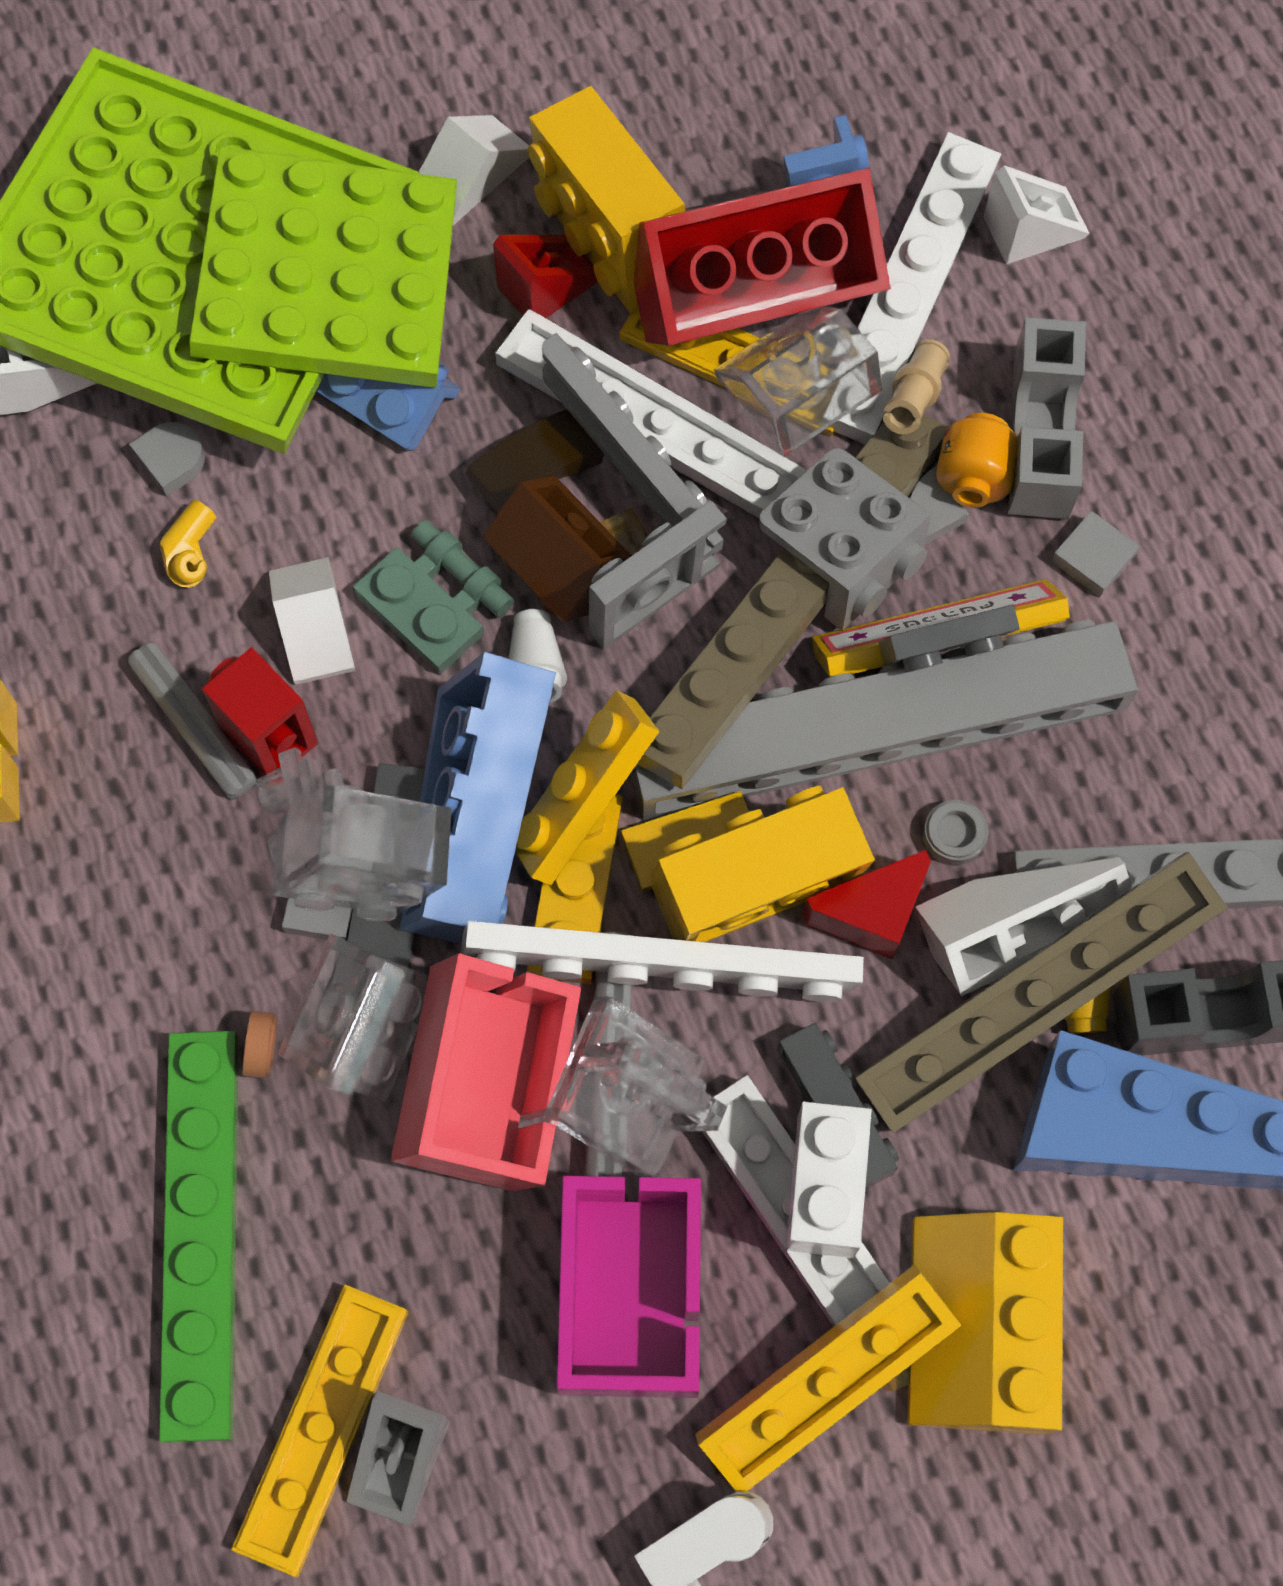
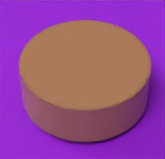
(260, 1044)

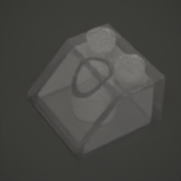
(803, 376)

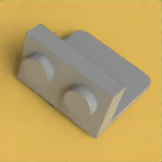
(849, 532)

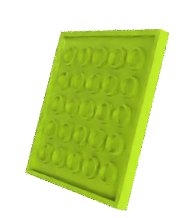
(112, 240)

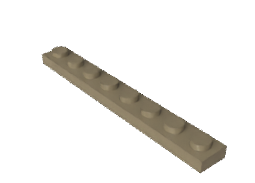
(766, 627)

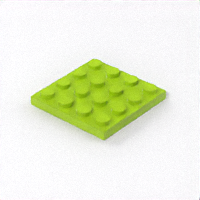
(324, 268)

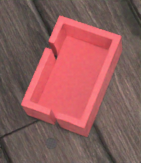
(481, 1069)

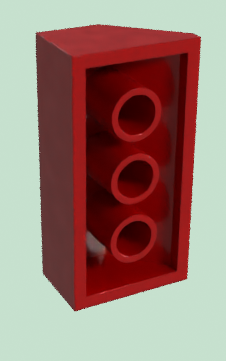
(759, 258)

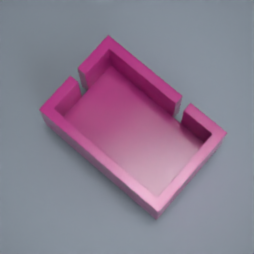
(629, 1288)

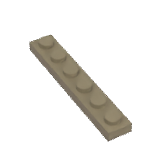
(1041, 991)

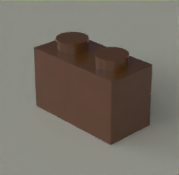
(552, 545)

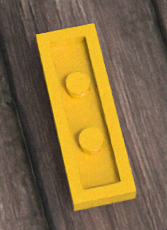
(584, 786)
(581, 888)

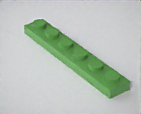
(199, 1239)

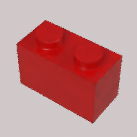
(258, 710)

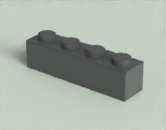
(822, 1080)

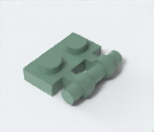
(422, 611)

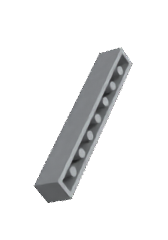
(906, 716)

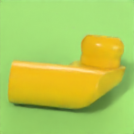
(181, 545)

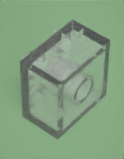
(361, 852)

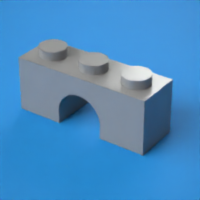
(1044, 405)

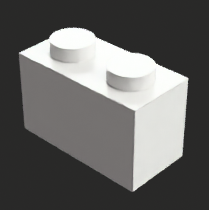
(829, 1180)

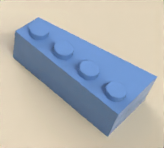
(481, 768)
(1147, 1121)

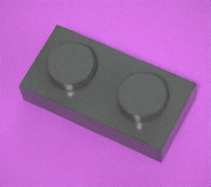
(975, 632)

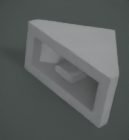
(396, 1457)

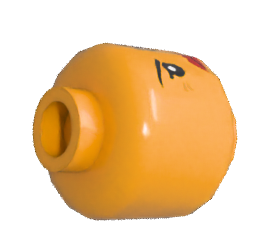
(978, 460)

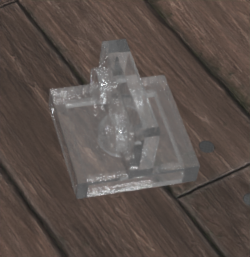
(355, 1020)
(631, 1090)

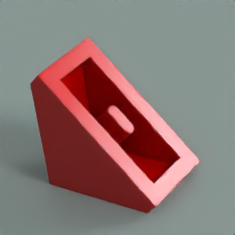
(540, 272)
(871, 907)

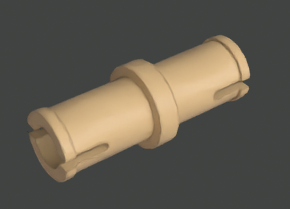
(916, 387)

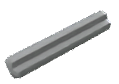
(192, 720)

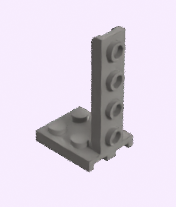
(675, 552)

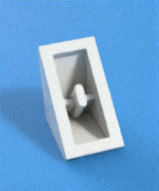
(477, 154)
(1030, 215)
(311, 621)

